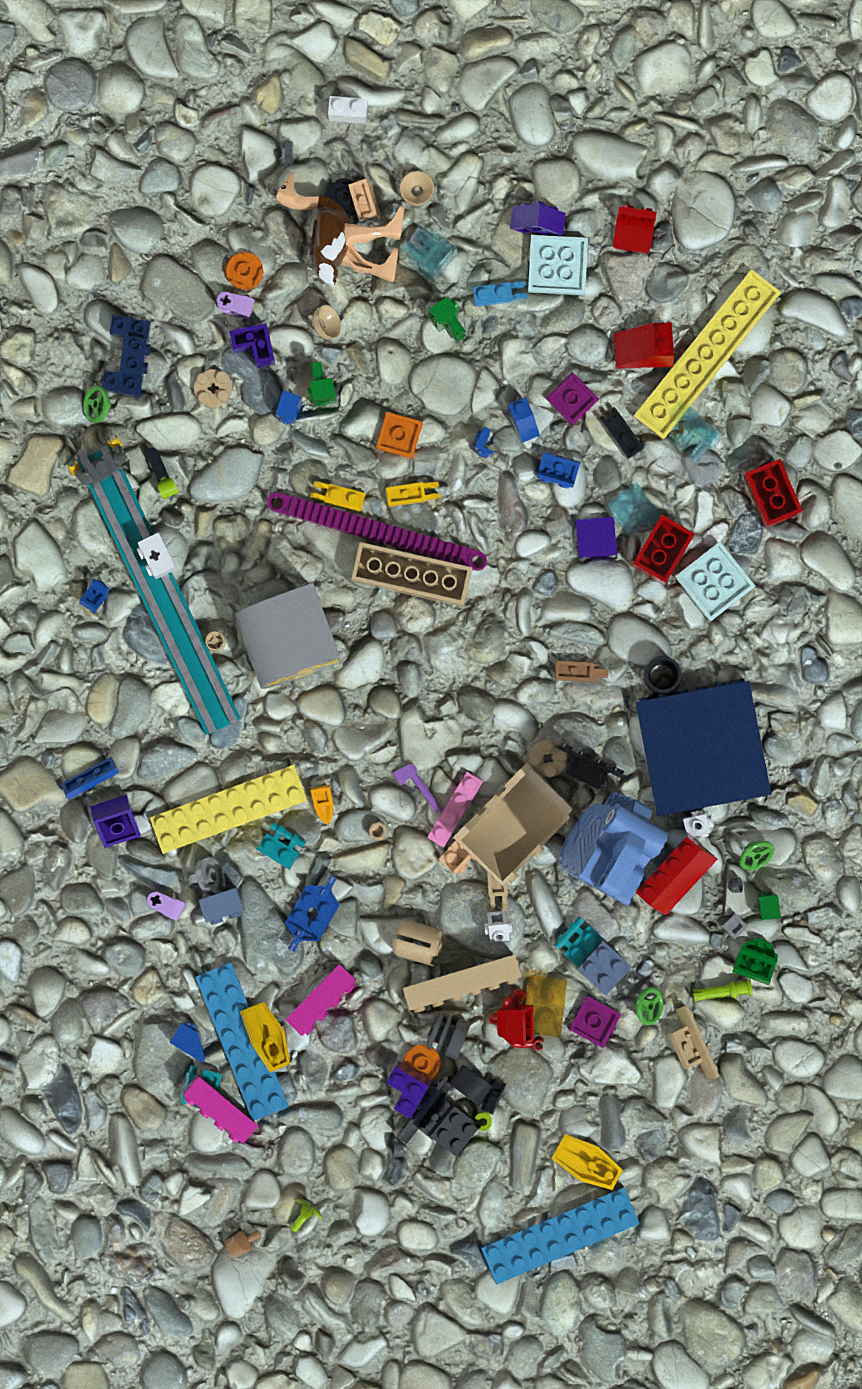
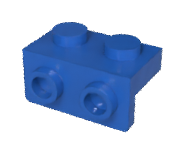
(558, 470)

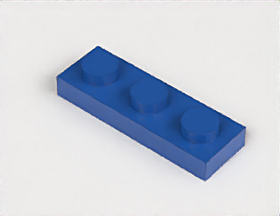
(89, 778)

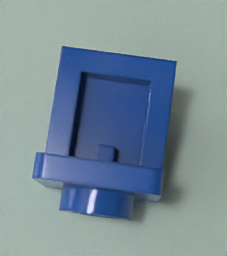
(481, 438)
(95, 595)

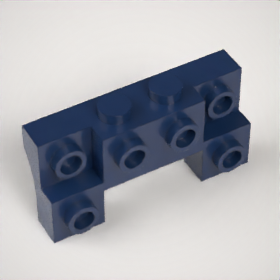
(133, 358)

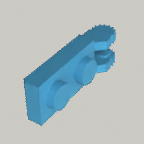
(497, 293)

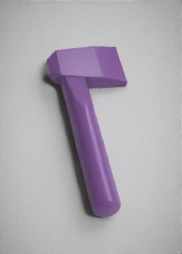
(408, 771)

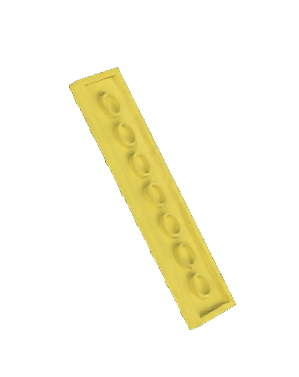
(228, 809)

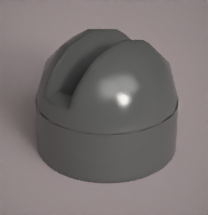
(735, 885)
(398, 1152)

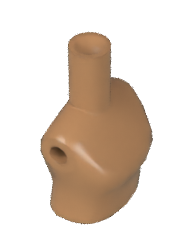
(241, 1243)

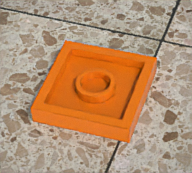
(399, 435)

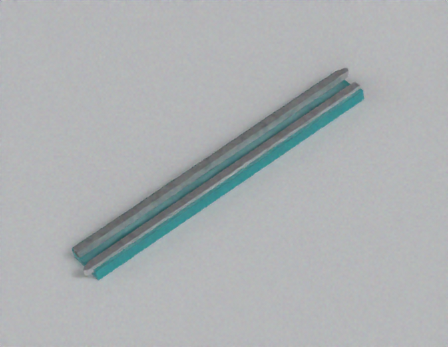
(164, 602)

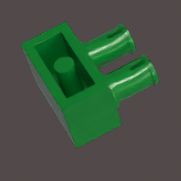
(445, 316)
(321, 389)

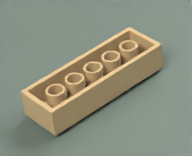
(411, 574)
(462, 982)

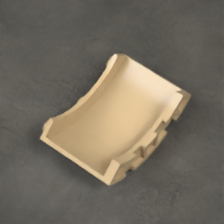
(515, 824)

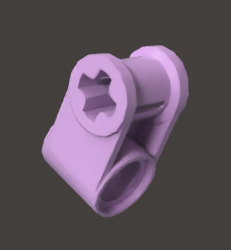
(238, 305)
(169, 906)

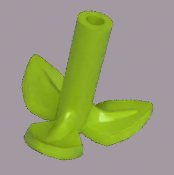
(306, 1212)

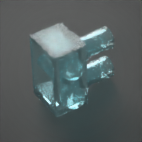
(437, 259)
(703, 430)

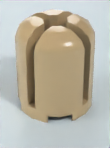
(417, 952)

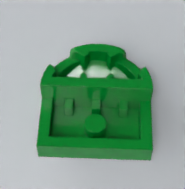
(756, 960)

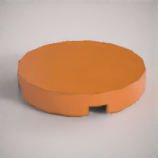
(244, 271)
(423, 1061)

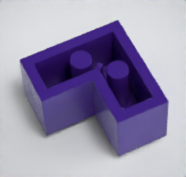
(537, 218)
(255, 339)
(411, 1084)

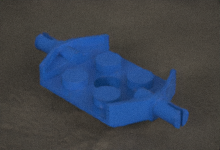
(312, 897)

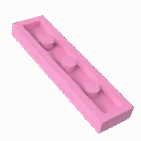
(455, 809)

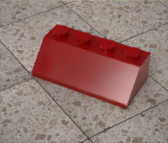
(676, 875)

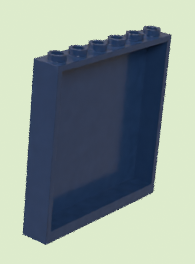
(703, 747)

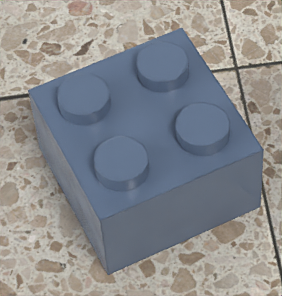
(221, 906)
(604, 968)

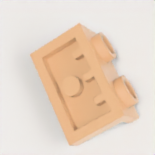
(456, 858)

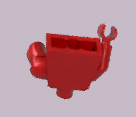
(516, 1022)

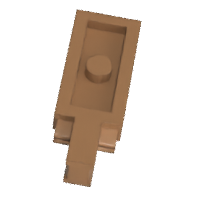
(578, 671)

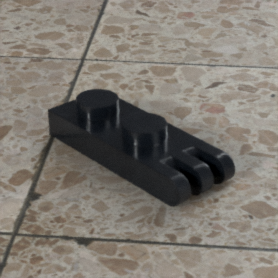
(621, 434)

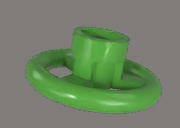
(99, 404)
(755, 852)
(647, 1005)

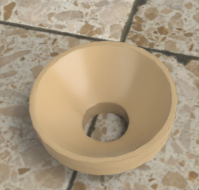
(419, 179)
(330, 322)

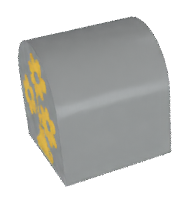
(287, 637)

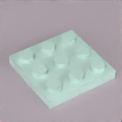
(558, 265)
(714, 581)

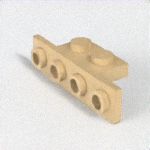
(691, 1046)

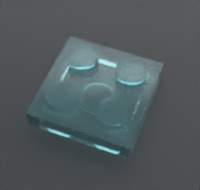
(632, 509)

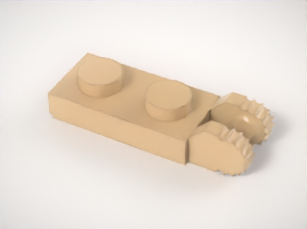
(496, 889)

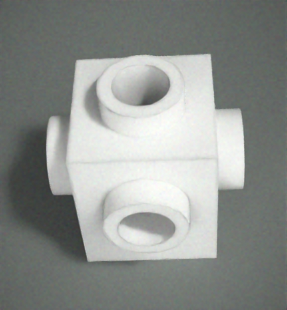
(694, 828)
(498, 926)

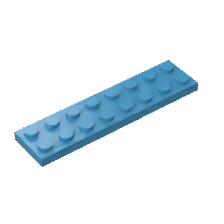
(225, 1001)
(560, 1235)

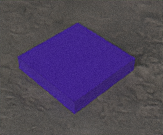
(596, 537)

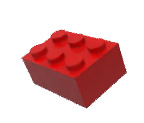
(772, 493)
(663, 550)

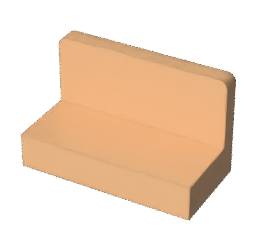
(364, 200)

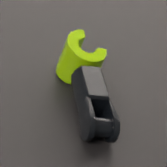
(167, 486)
(490, 1105)

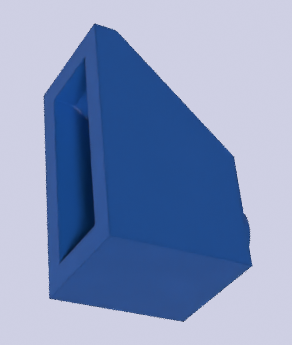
(288, 407)
(523, 419)
(189, 1041)

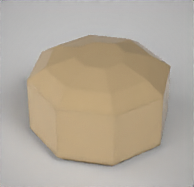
(377, 831)

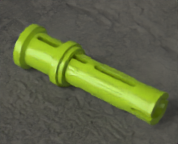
(732, 989)

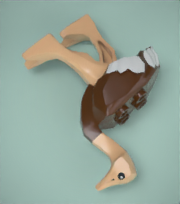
(334, 236)

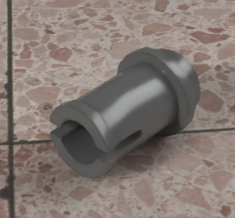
(287, 153)

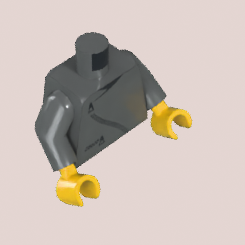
(102, 467)

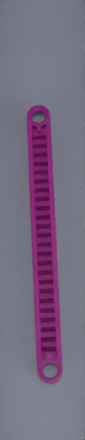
(376, 531)

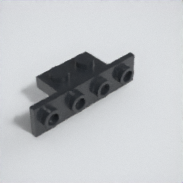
(587, 770)
(429, 1113)

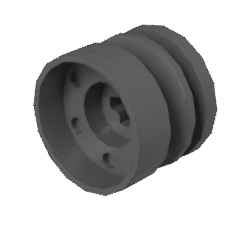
(448, 1035)

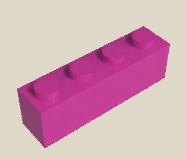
(320, 1000)
(220, 1109)

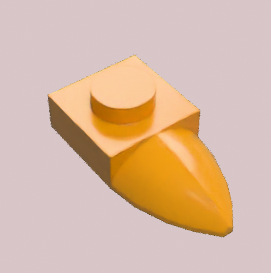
(323, 802)

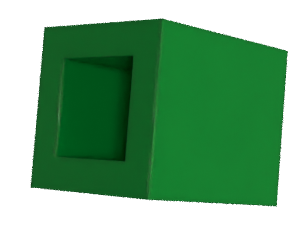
(768, 906)

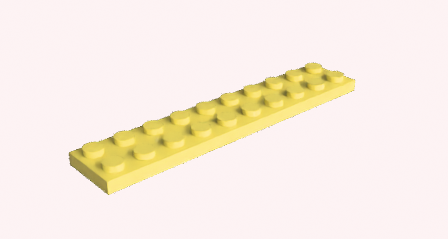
(707, 354)

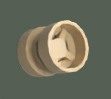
(216, 639)

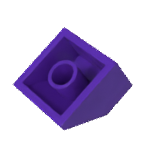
(115, 821)

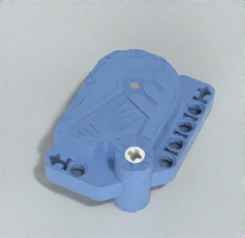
(612, 846)

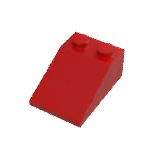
(645, 346)

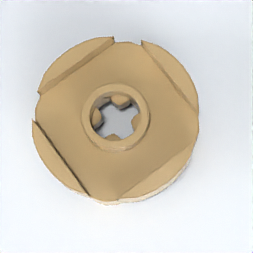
(220, 396)
(537, 760)

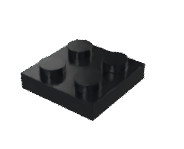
(453, 1130)

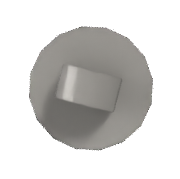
(207, 877)

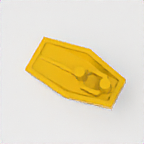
(266, 1036)
(587, 1162)

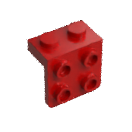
(634, 229)

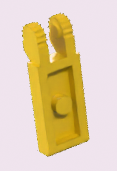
(410, 494)
(340, 496)

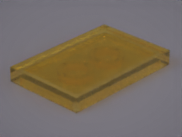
(548, 1003)

